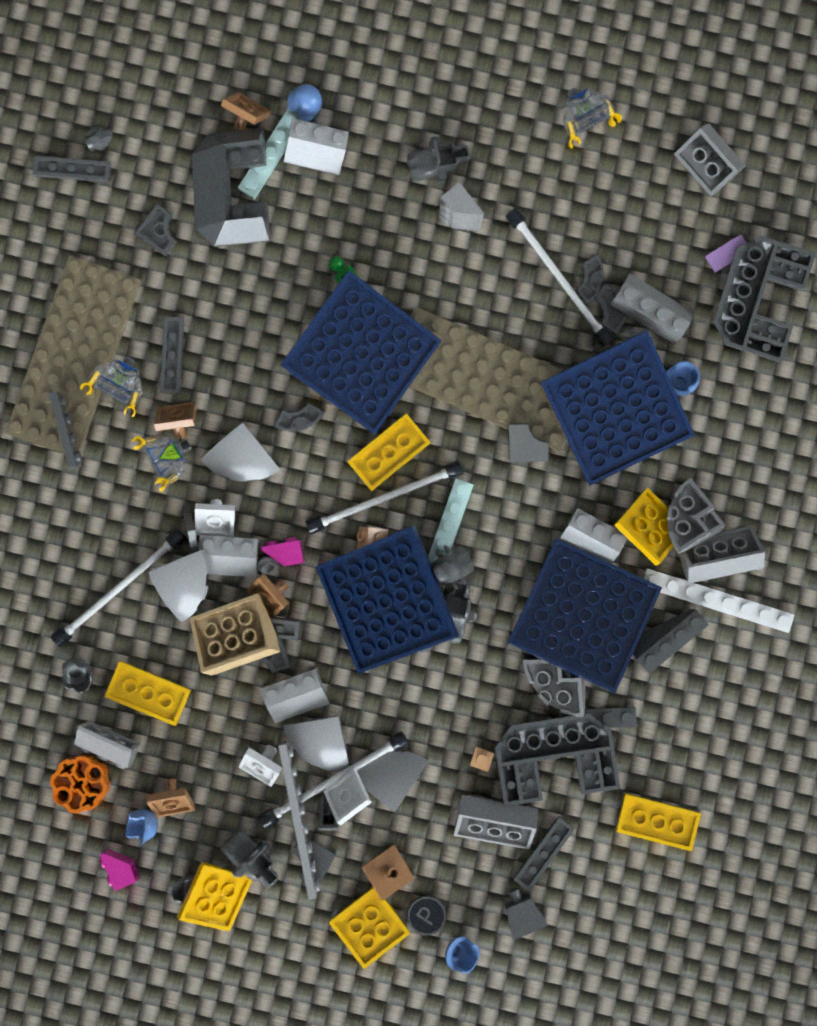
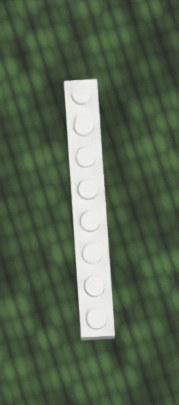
(721, 601)

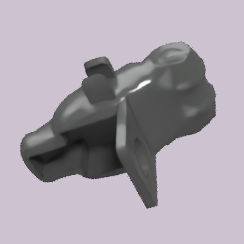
(436, 160)
(452, 566)
(459, 607)
(249, 858)

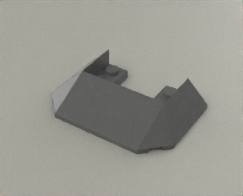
(211, 165)
(741, 296)
(551, 739)

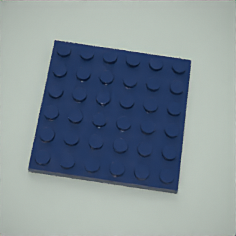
(361, 352)
(617, 408)
(387, 600)
(585, 615)

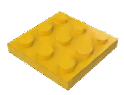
(647, 526)
(214, 897)
(369, 927)

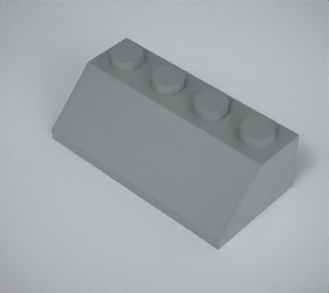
(652, 309)
(723, 555)
(496, 823)

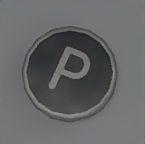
(426, 915)

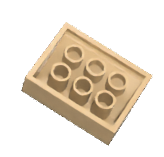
(233, 635)

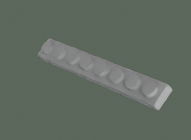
(300, 826)

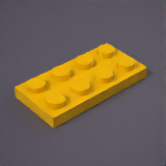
(389, 452)
(147, 693)
(658, 822)

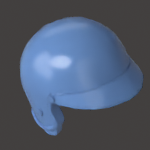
(305, 101)
(684, 377)
(141, 825)
(462, 954)

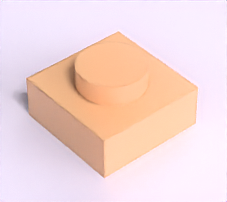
(481, 758)

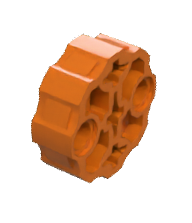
(74, 803)

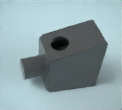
(523, 914)

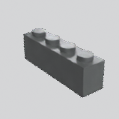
(667, 638)

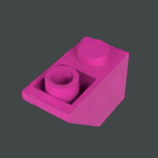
(285, 553)
(120, 869)

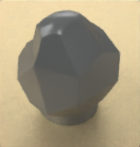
(98, 138)

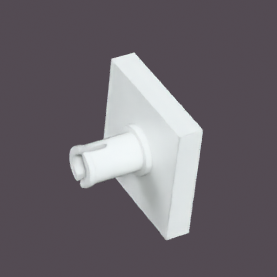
(214, 519)
(261, 765)
(347, 796)

